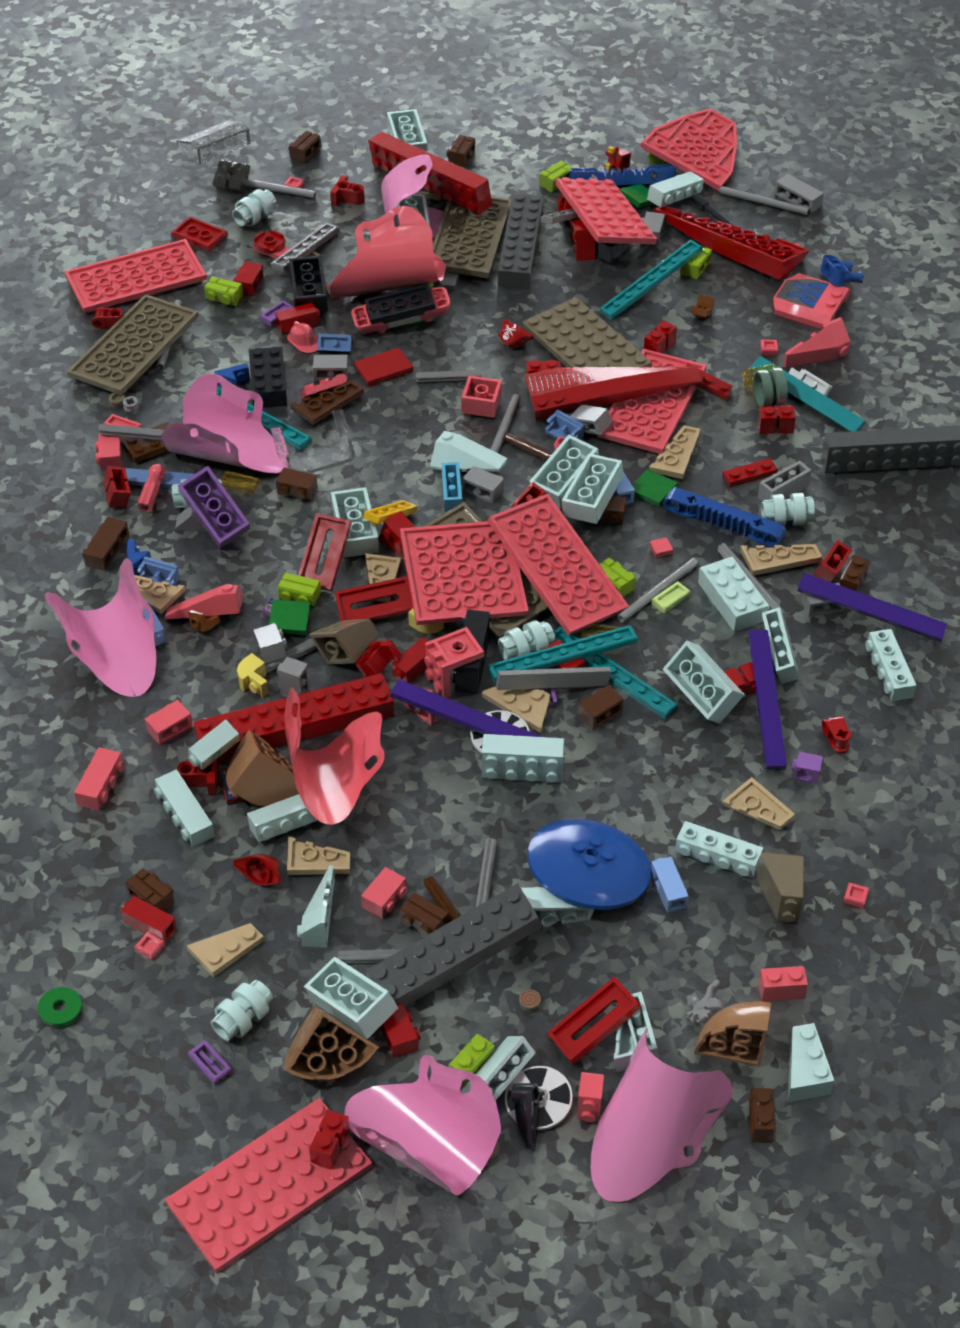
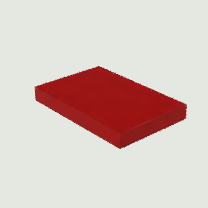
(199, 233)
(383, 366)

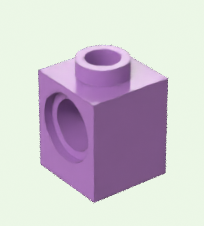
(807, 767)

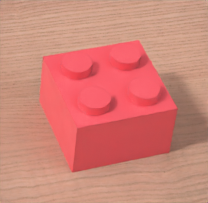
(481, 396)

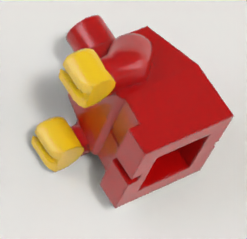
(617, 158)

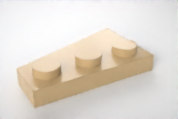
(315, 860)

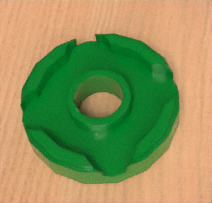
(56, 997)

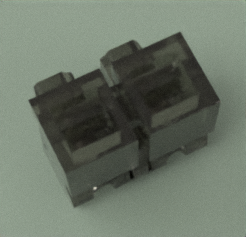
(231, 176)

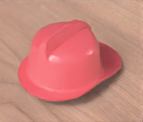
(303, 338)

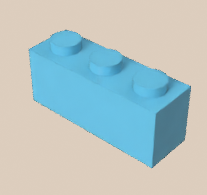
(451, 485)

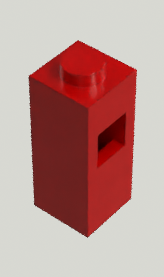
(302, 314)
(411, 662)
(148, 918)

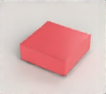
(294, 182)
(769, 347)
(661, 547)
(856, 895)
(149, 946)

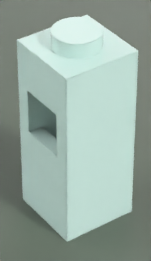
(213, 745)

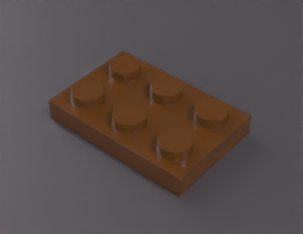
(142, 448)

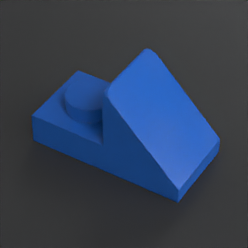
(234, 374)
(135, 555)

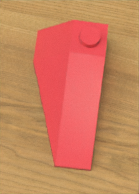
(826, 345)
(218, 601)

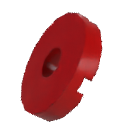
(262, 245)

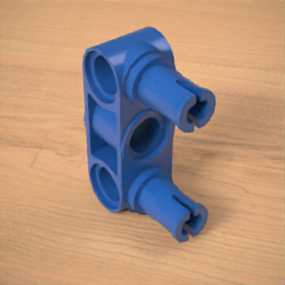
(838, 271)

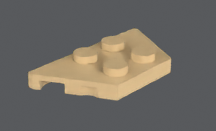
(526, 703)

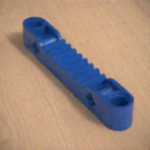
(632, 177)
(768, 533)

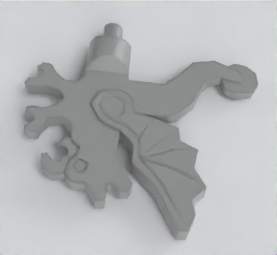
(700, 1006)

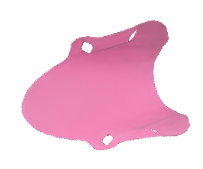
(404, 182)
(222, 427)
(115, 638)
(651, 1122)
(431, 1124)

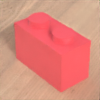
(109, 451)
(168, 722)
(384, 893)
(782, 983)
(590, 1097)

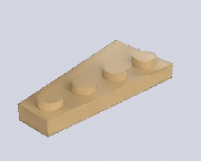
(677, 454)
(767, 560)

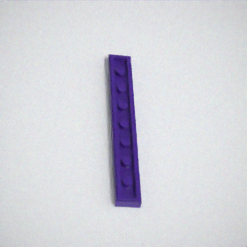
(872, 607)
(767, 699)
(454, 711)

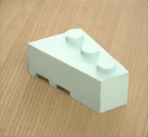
(630, 1033)

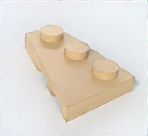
(381, 569)
(158, 594)
(759, 804)
(225, 948)

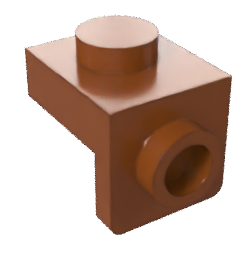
(703, 307)
(201, 622)

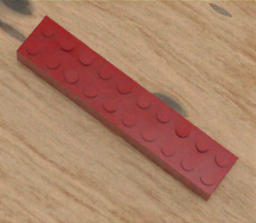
(444, 178)
(320, 712)

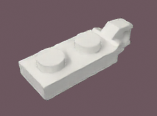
(811, 380)

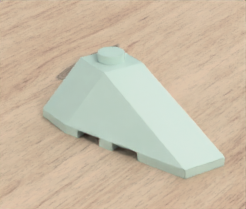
(457, 448)
(316, 919)

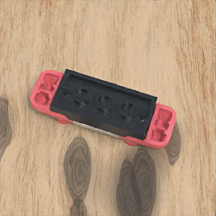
(400, 308)

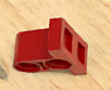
(347, 192)
(377, 656)
(196, 777)

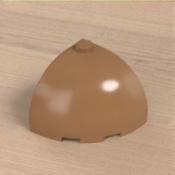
(259, 773)
(736, 1033)
(326, 1048)

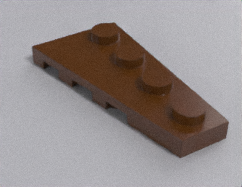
(322, 406)

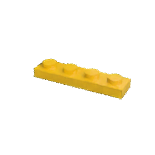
(380, 514)

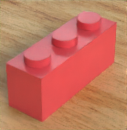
(99, 778)

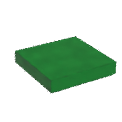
(637, 195)
(653, 487)
(290, 616)

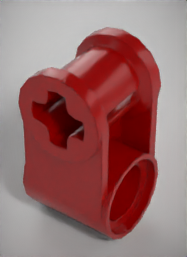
(108, 317)
(837, 733)

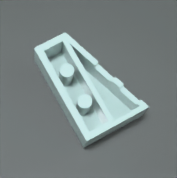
(808, 1065)

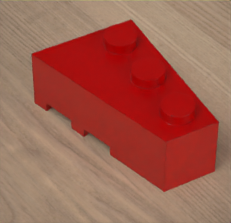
(583, 239)
(391, 532)

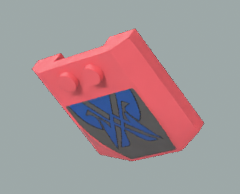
(809, 300)

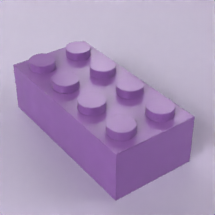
(213, 507)

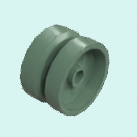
(770, 387)

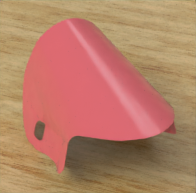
(392, 257)
(335, 774)

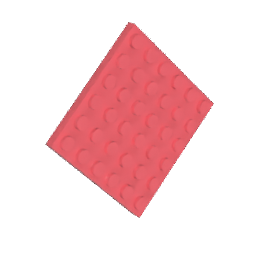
(460, 570)

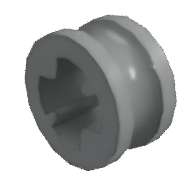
(130, 404)

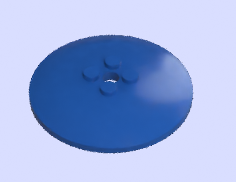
(565, 866)

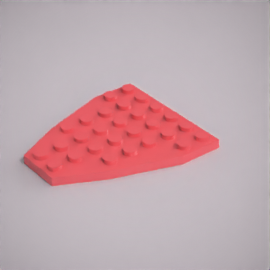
(697, 143)

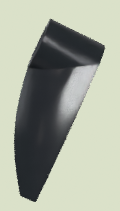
(526, 1102)

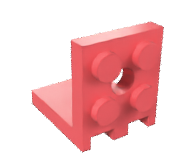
(443, 657)

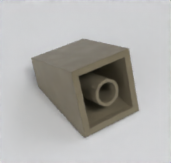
(344, 640)
(782, 884)

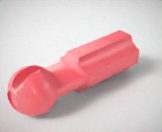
(151, 488)

